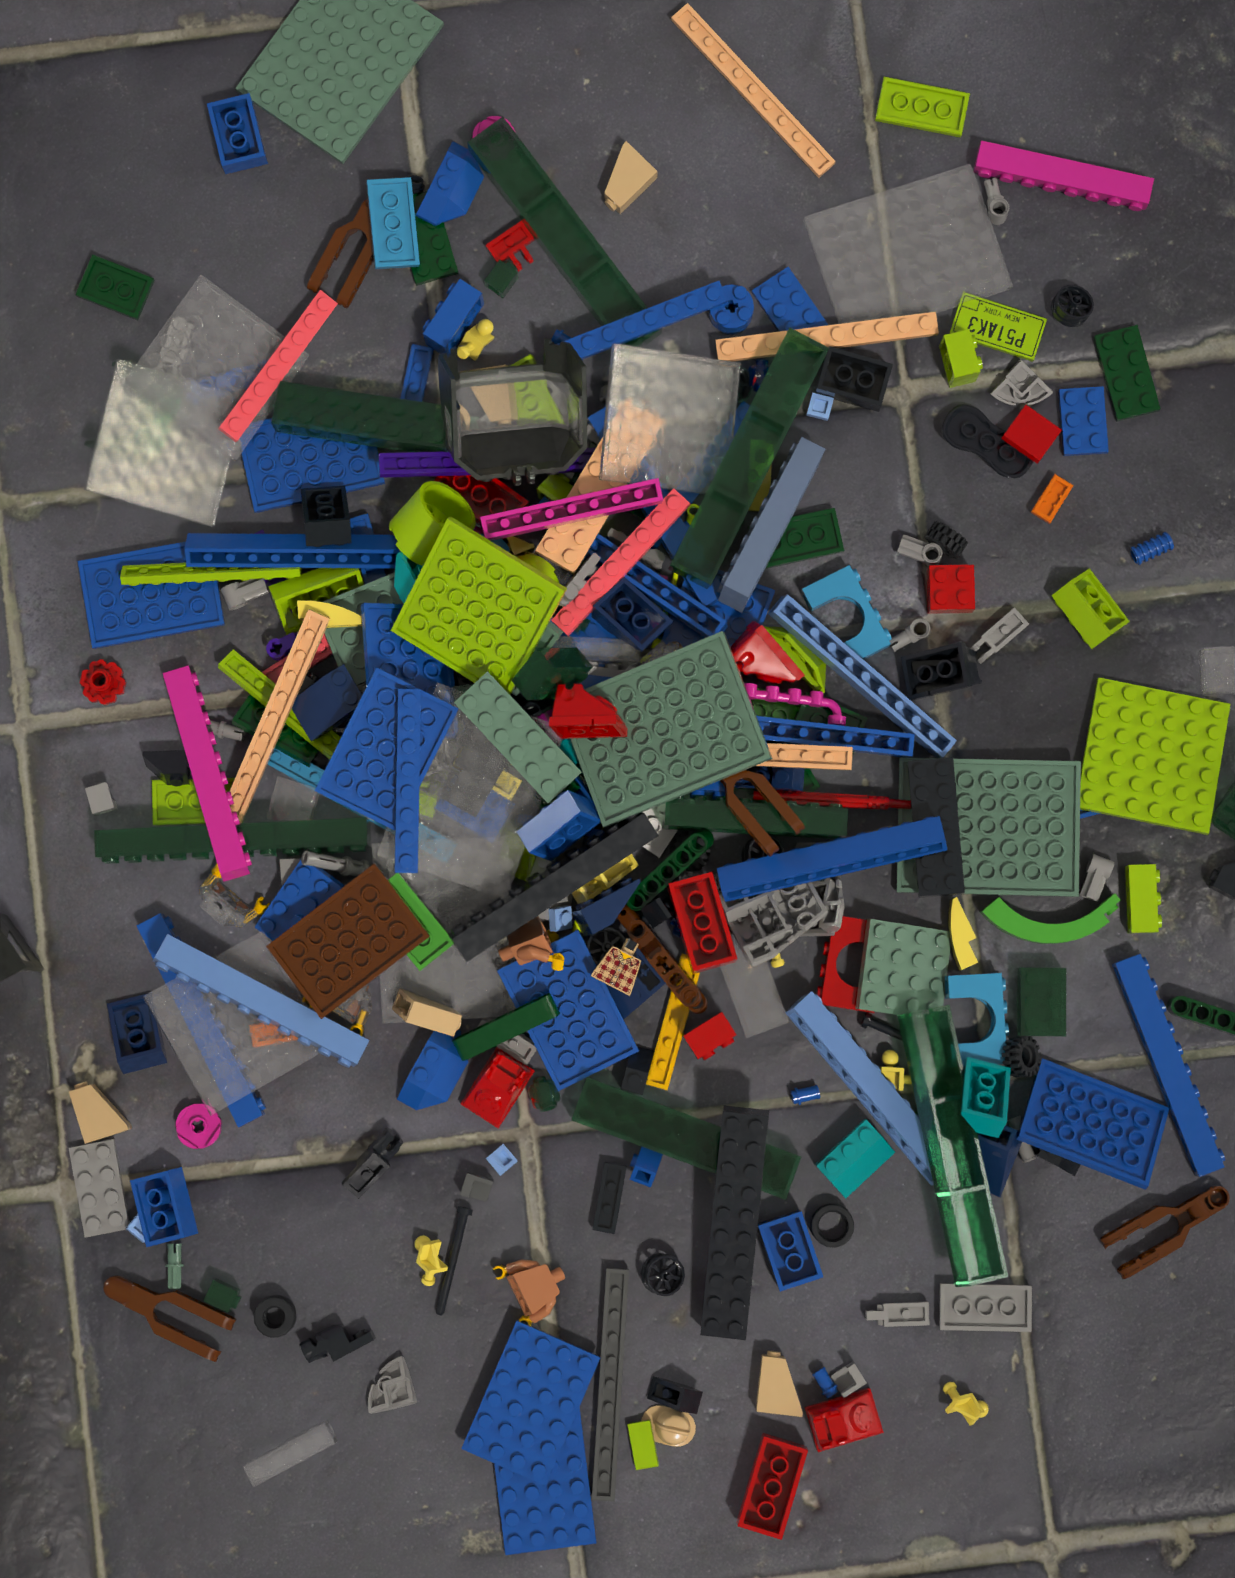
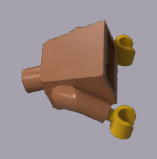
(532, 943)
(533, 1287)

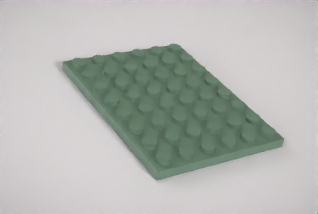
(338, 67)
(684, 730)
(1013, 825)

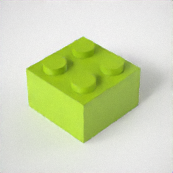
(960, 358)

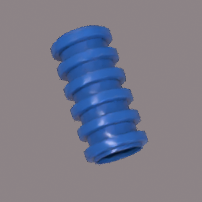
(1151, 548)

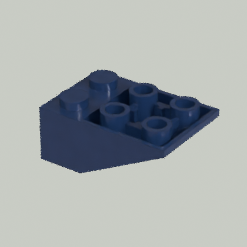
(779, 777)
(603, 911)
(645, 985)
(999, 1157)

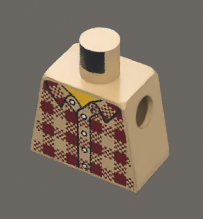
(619, 967)

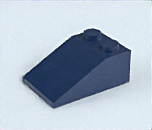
(630, 615)
(327, 703)
(135, 1035)

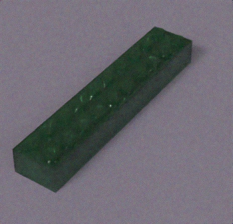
(672, 1133)

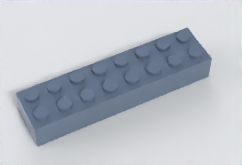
(769, 524)

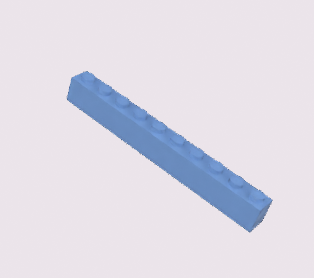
(861, 676)
(260, 1000)
(862, 1078)

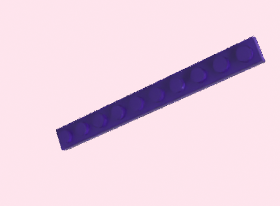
(442, 464)

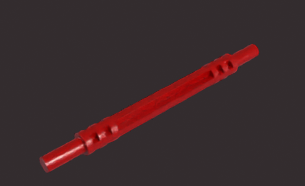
(846, 800)

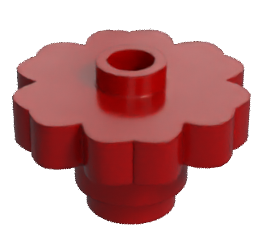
(112, 687)

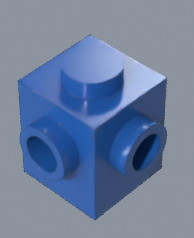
(647, 1162)

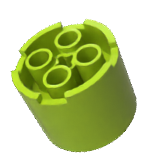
(423, 517)

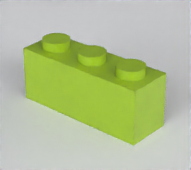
(1142, 898)

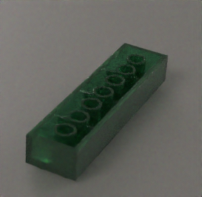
(359, 418)
(714, 816)

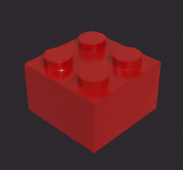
(950, 589)
(709, 1036)

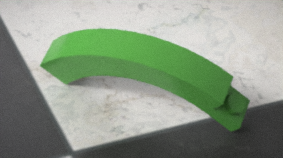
(1031, 931)

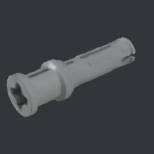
(344, 865)

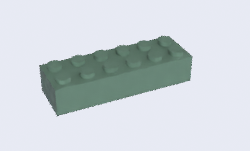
(517, 737)

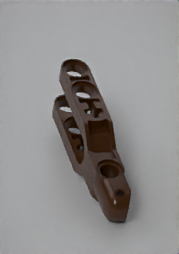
(333, 250)
(746, 818)
(659, 957)
(1187, 1214)
(145, 1300)

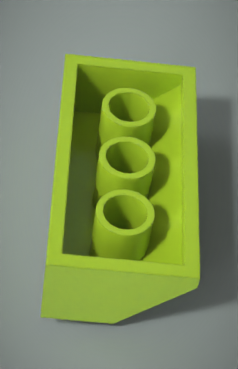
(311, 586)

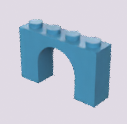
(845, 586)
(988, 990)

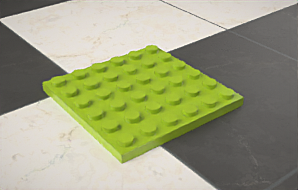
(477, 606)
(1153, 756)

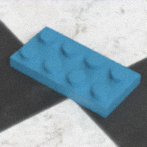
(393, 223)

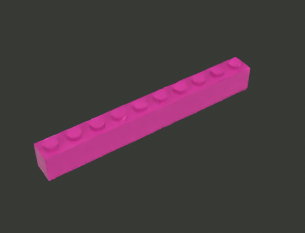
(206, 773)

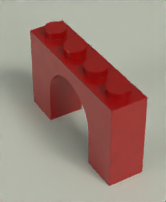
(834, 990)

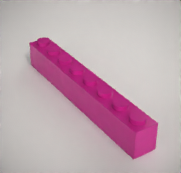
(1063, 175)
(572, 509)

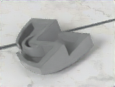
(1021, 386)
(393, 1388)

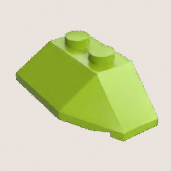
(806, 660)

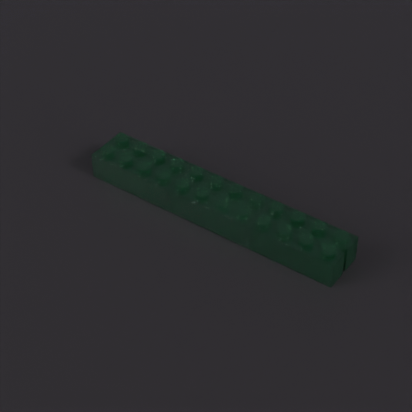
(556, 226)
(748, 458)
(260, 837)
(952, 1147)

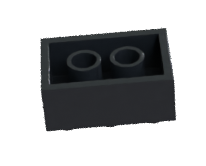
(854, 379)
(325, 516)

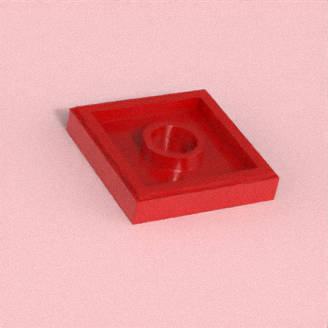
(1031, 434)

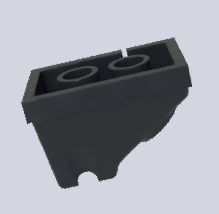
(940, 670)

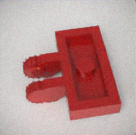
(510, 243)

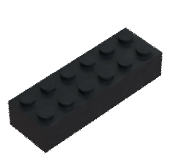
(934, 795)

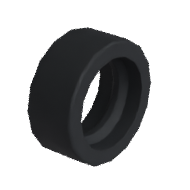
(849, 1228)

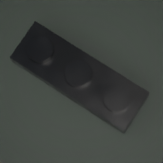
(609, 1198)

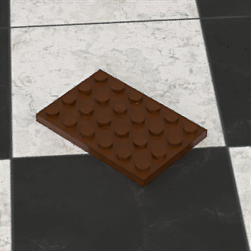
(348, 941)

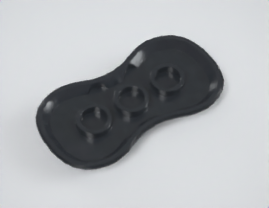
(973, 432)

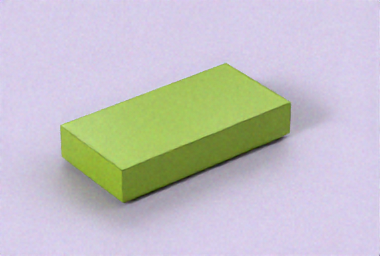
(643, 1444)

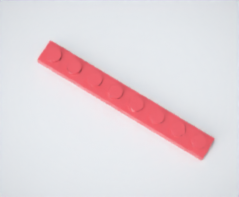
(277, 366)
(621, 561)

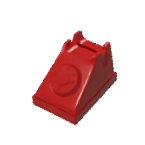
(761, 655)
(584, 715)
(497, 1087)
(843, 1419)

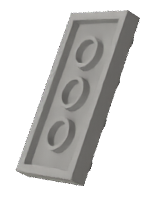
(99, 1188)
(985, 1307)

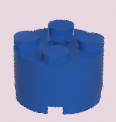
(735, 322)

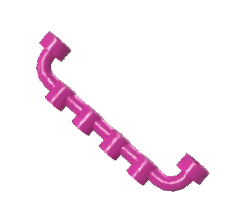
(795, 698)

